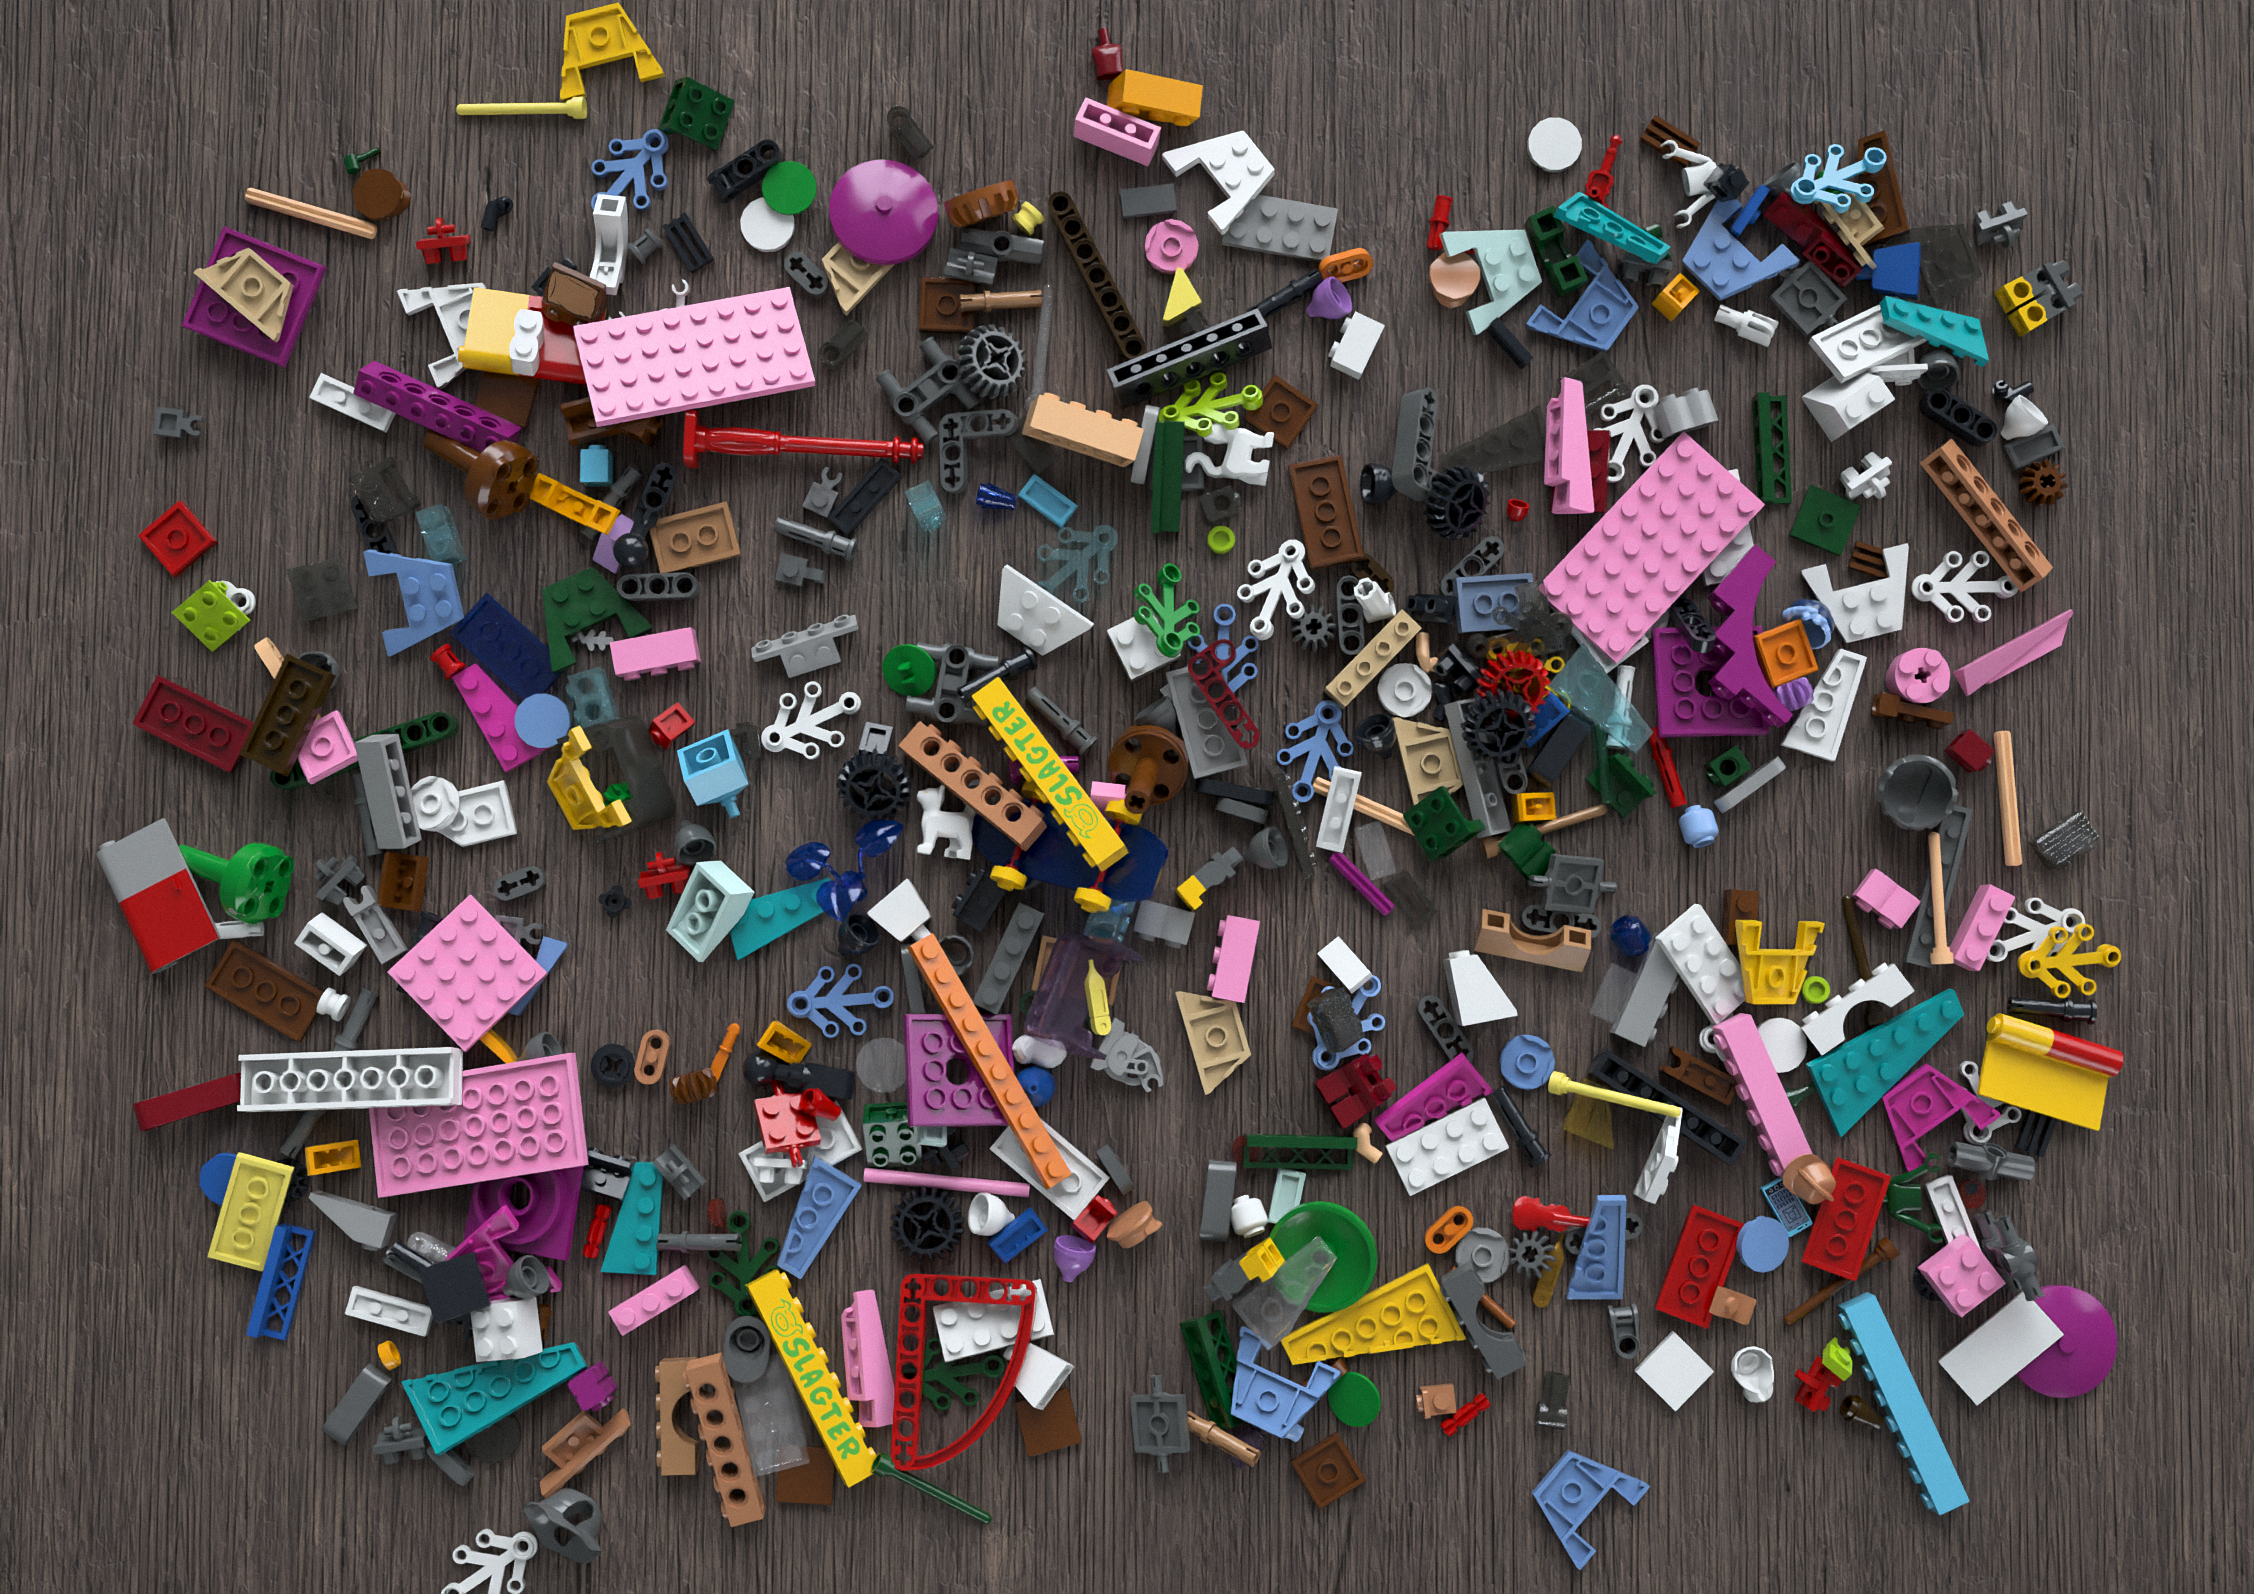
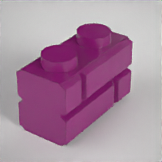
(593, 1387)

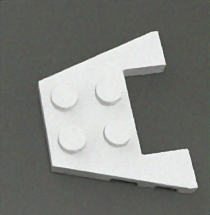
(1234, 166)
(453, 309)
(1869, 607)

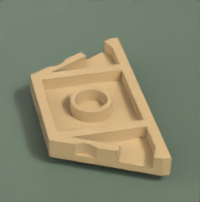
(851, 276)
(252, 289)
(1427, 758)
(1214, 1036)

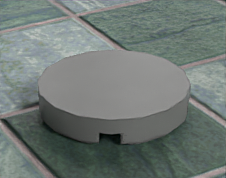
(1486, 1251)

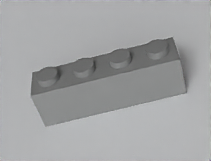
(388, 791)
(1646, 997)

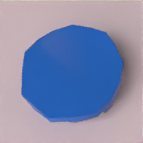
(216, 1176)

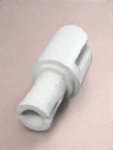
(1748, 324)

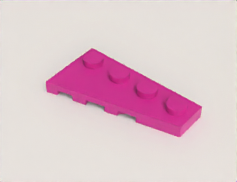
(495, 716)
(1445, 1089)

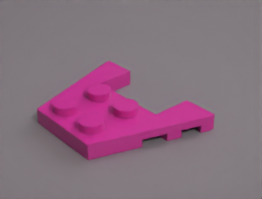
(1923, 1103)
(491, 1255)

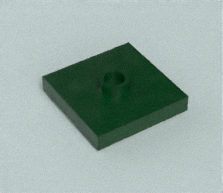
(1824, 520)

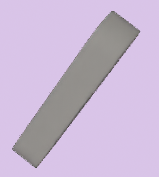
(1143, 455)
(1749, 784)

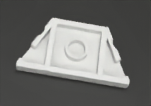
(1036, 615)
(1660, 1162)

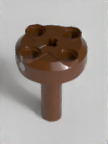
(497, 478)
(1148, 766)

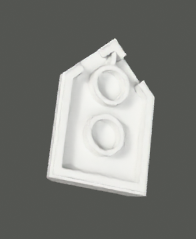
(482, 815)

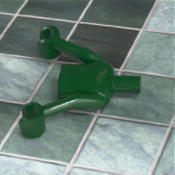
(1906, 1197)

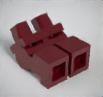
(1364, 1083)

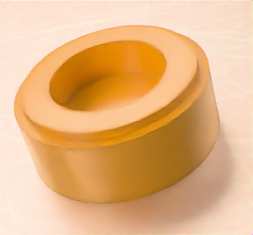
(389, 1355)

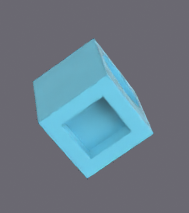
(596, 467)

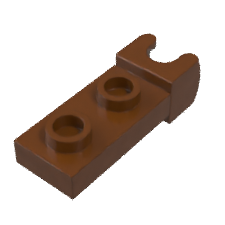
(1890, 706)
(1701, 1076)

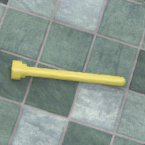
(576, 107)
(1561, 1084)

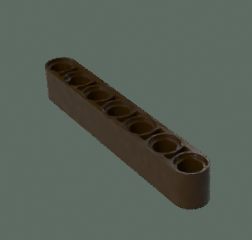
(1093, 265)

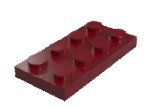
(194, 723)

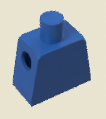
(1896, 271)

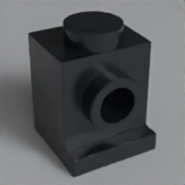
(1730, 179)

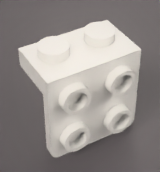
(1899, 369)

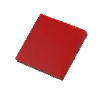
(177, 539)

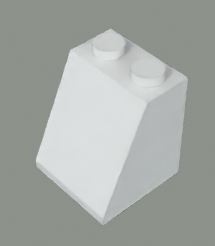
(1846, 404)
(1474, 991)

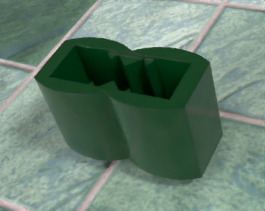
(1527, 851)

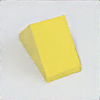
(1180, 299)

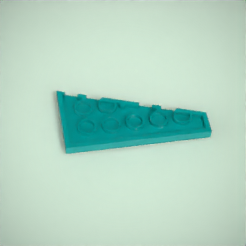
(1866, 1067)
(477, 1396)

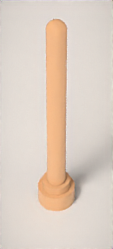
(1941, 953)

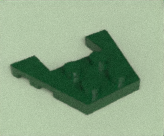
(580, 604)

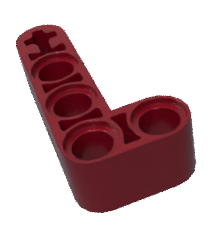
(1228, 699)
(188, 1102)

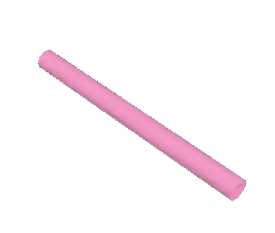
(946, 1182)

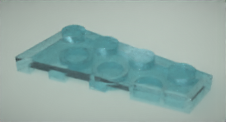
(1595, 695)

